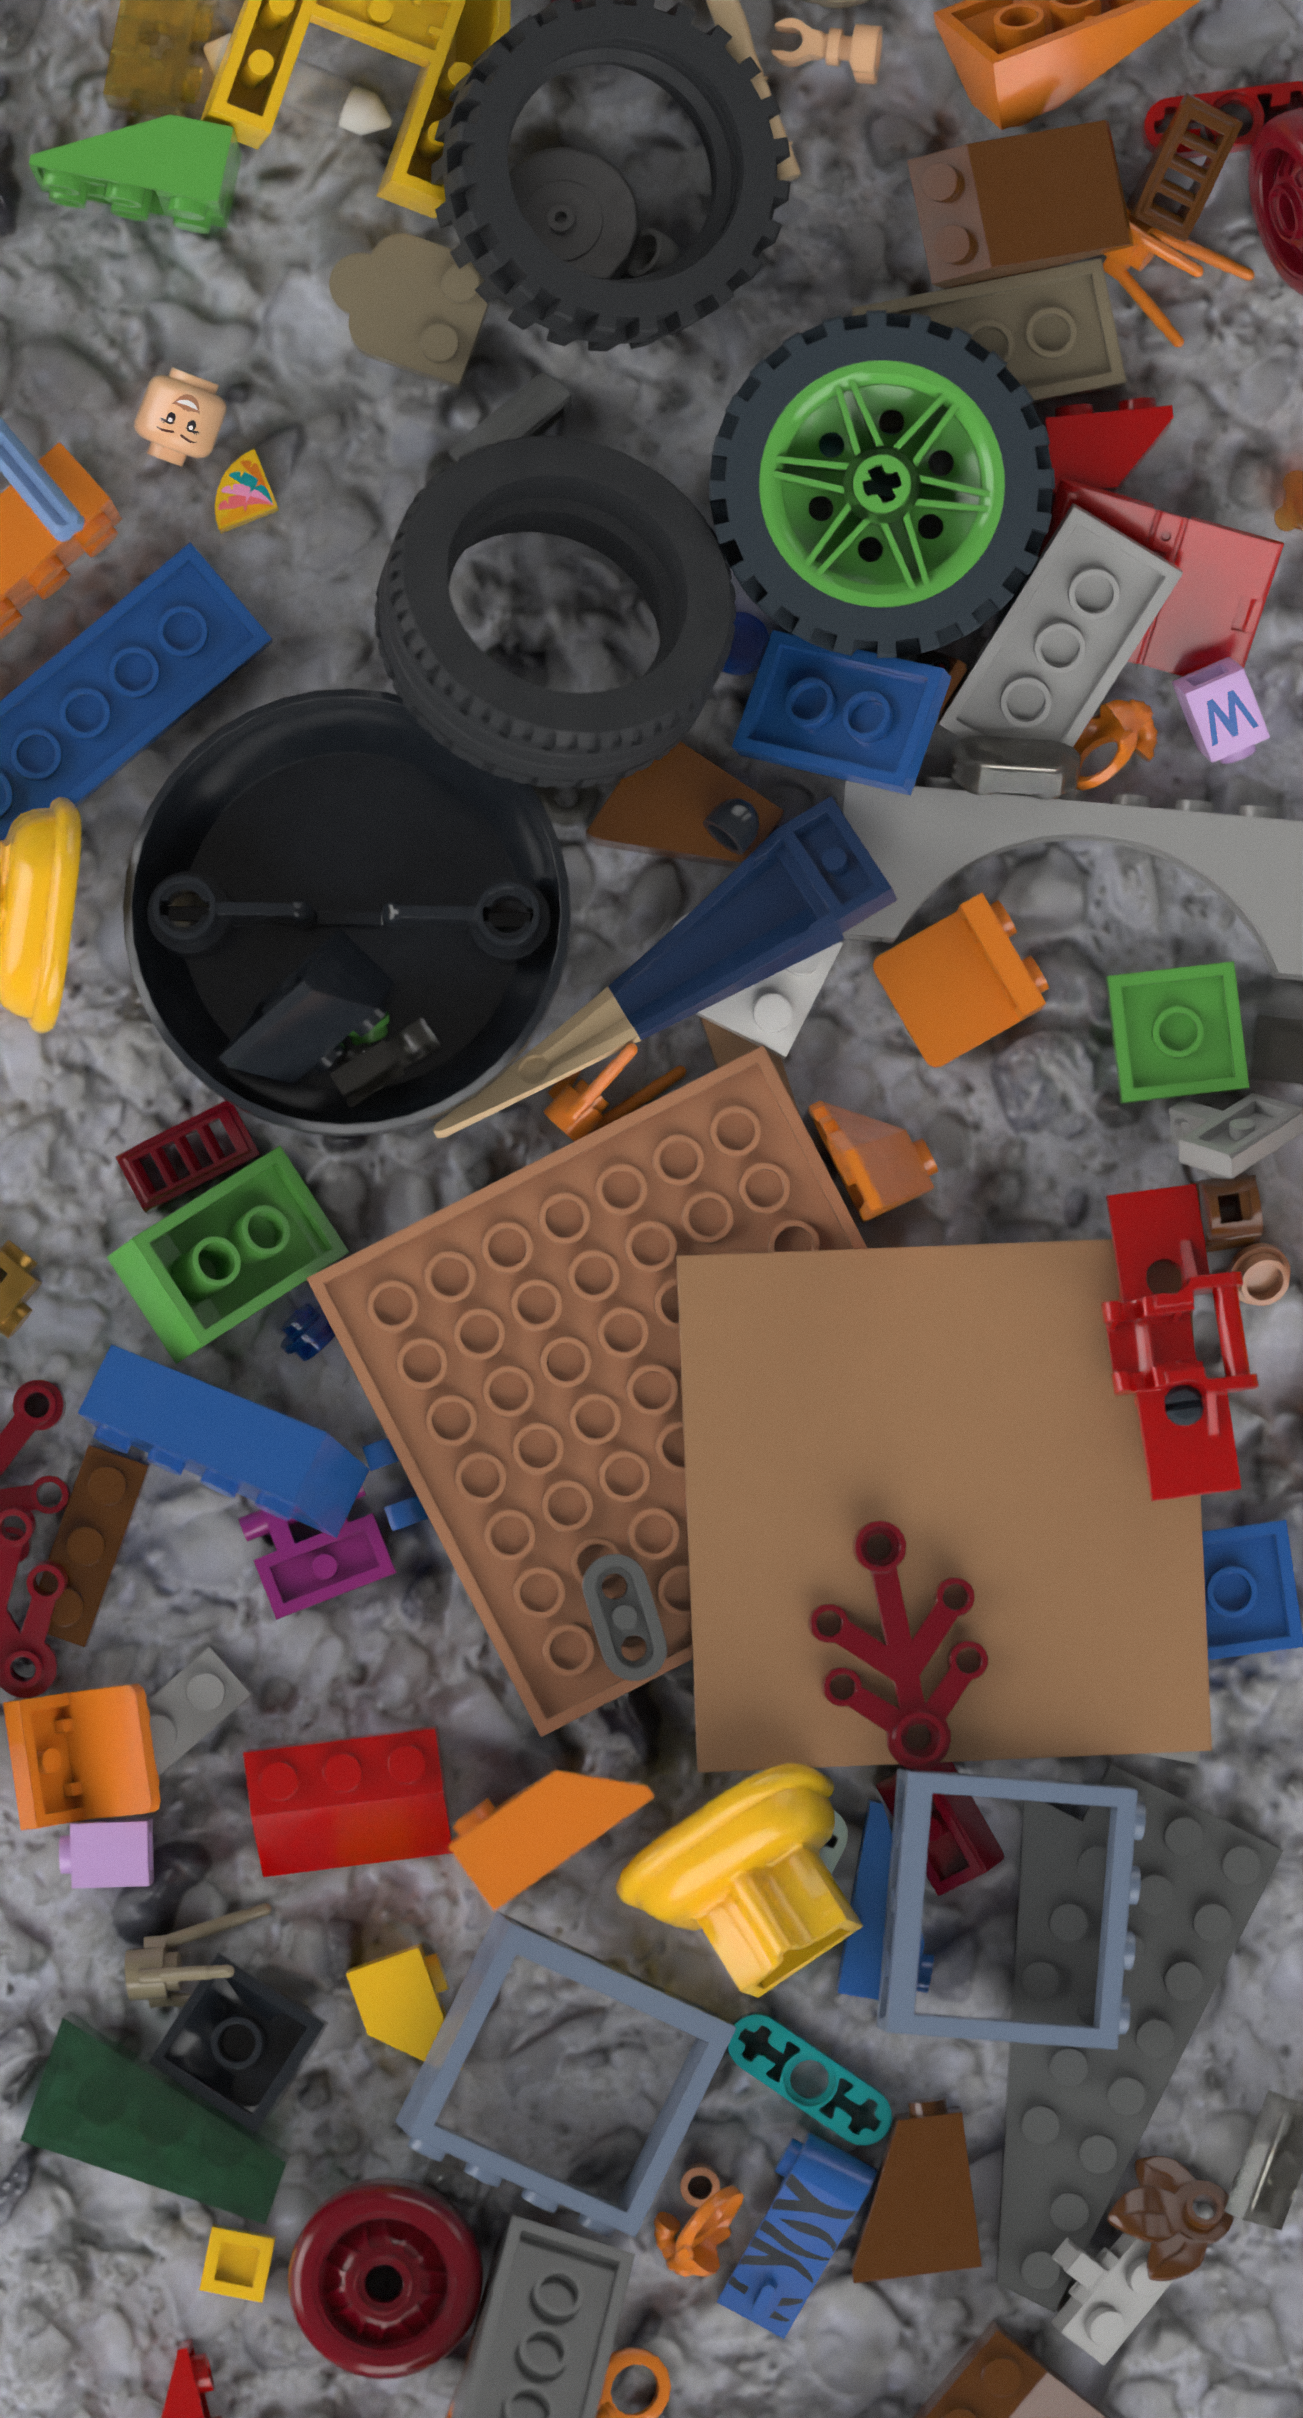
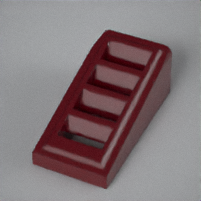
(140, 1182)

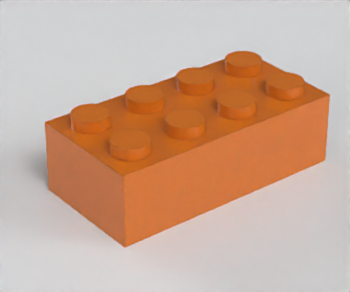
(29, 553)

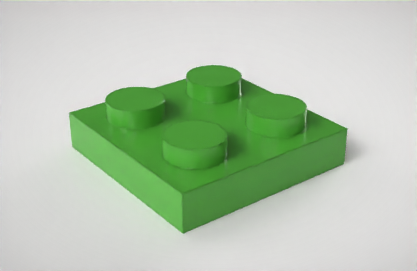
(1177, 1032)

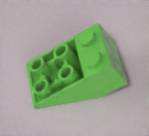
(153, 167)

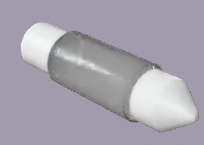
(321, 95)

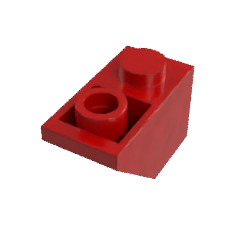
(1104, 446)

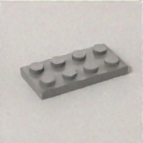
(1063, 635)

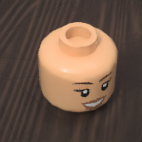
(180, 416)

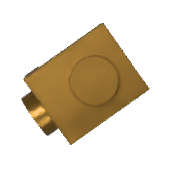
(15, 1288)

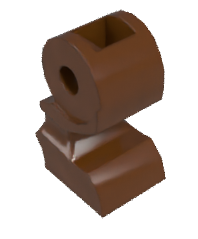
(1230, 1212)

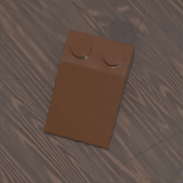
(1019, 204)
(1005, 2381)

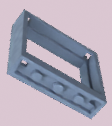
(906, 1900)
(461, 2026)

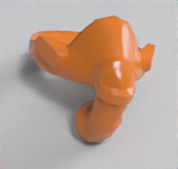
(1120, 722)
(696, 2246)
(635, 2356)

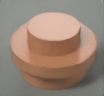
(1263, 1273)

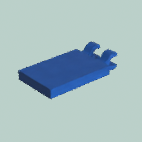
(1250, 1590)

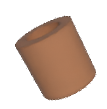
(695, 2170)

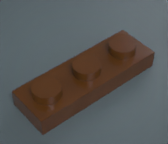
(92, 1539)

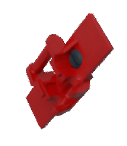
(1153, 1349)

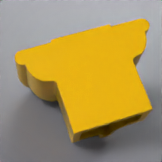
(38, 910)
(750, 1876)

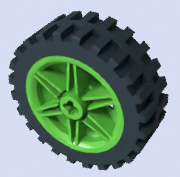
(841, 383)

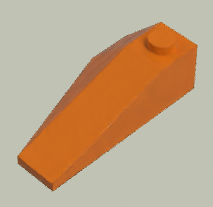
(1040, 53)
(873, 1159)

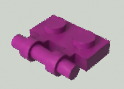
(318, 1566)

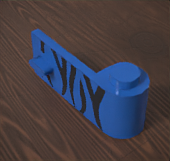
(798, 2232)

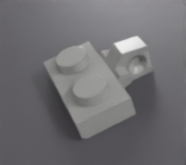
(1233, 1138)
(1108, 2295)

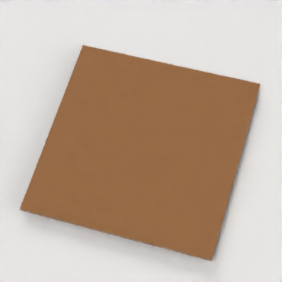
(985, 1426)

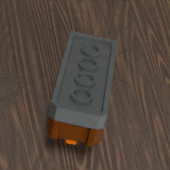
(543, 2326)

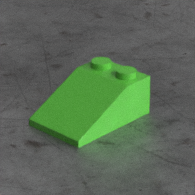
(227, 1254)

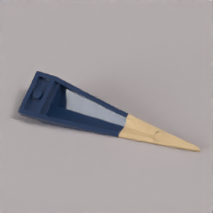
(768, 914)

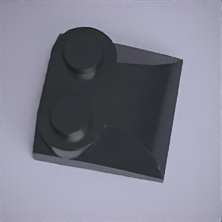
(239, 2044)

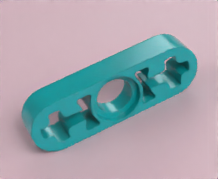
(857, 2092)

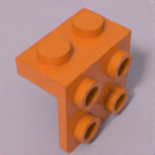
(960, 981)
(82, 1756)

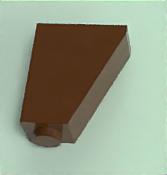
(665, 809)
(921, 2199)

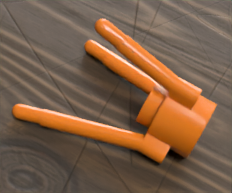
(1150, 242)
(580, 1107)

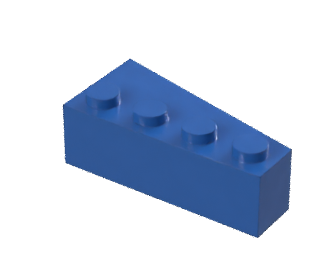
(223, 1440)

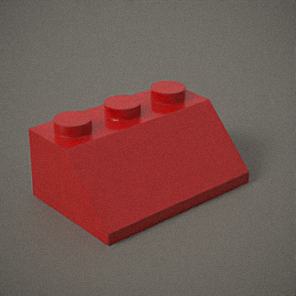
(348, 1801)

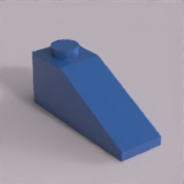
(862, 1950)

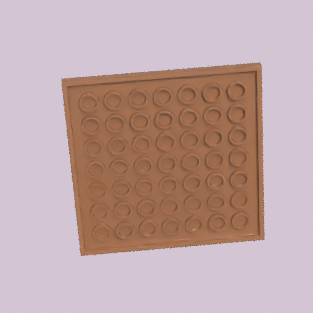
(538, 1363)

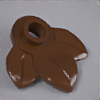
(1165, 2216)

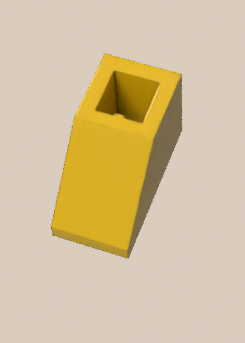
(401, 1998)

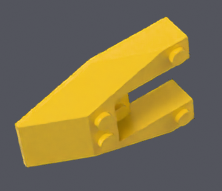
(431, 33)

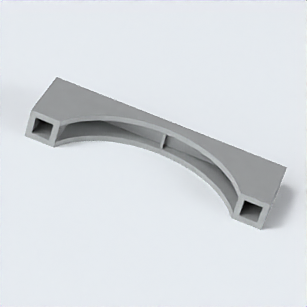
(943, 830)

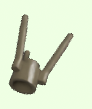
(155, 1972)

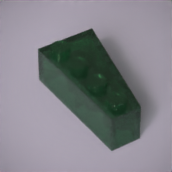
(139, 2123)

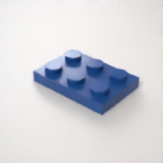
(841, 713)

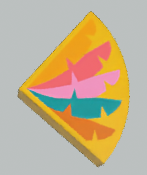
(243, 494)

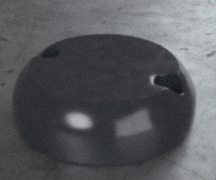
(356, 823)

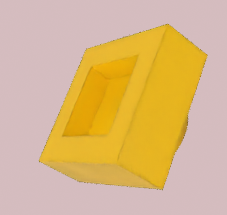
(237, 2263)

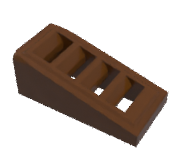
(1192, 200)

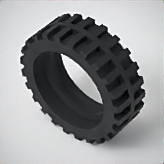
(714, 96)

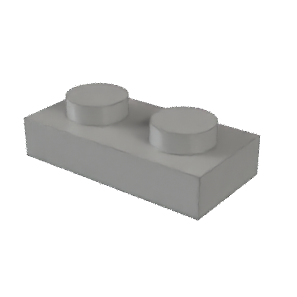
(193, 1706)

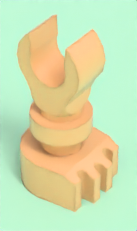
(861, 49)

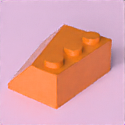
(538, 1830)

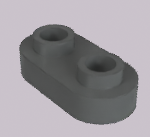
(626, 1616)

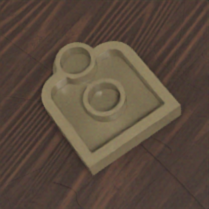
(411, 306)

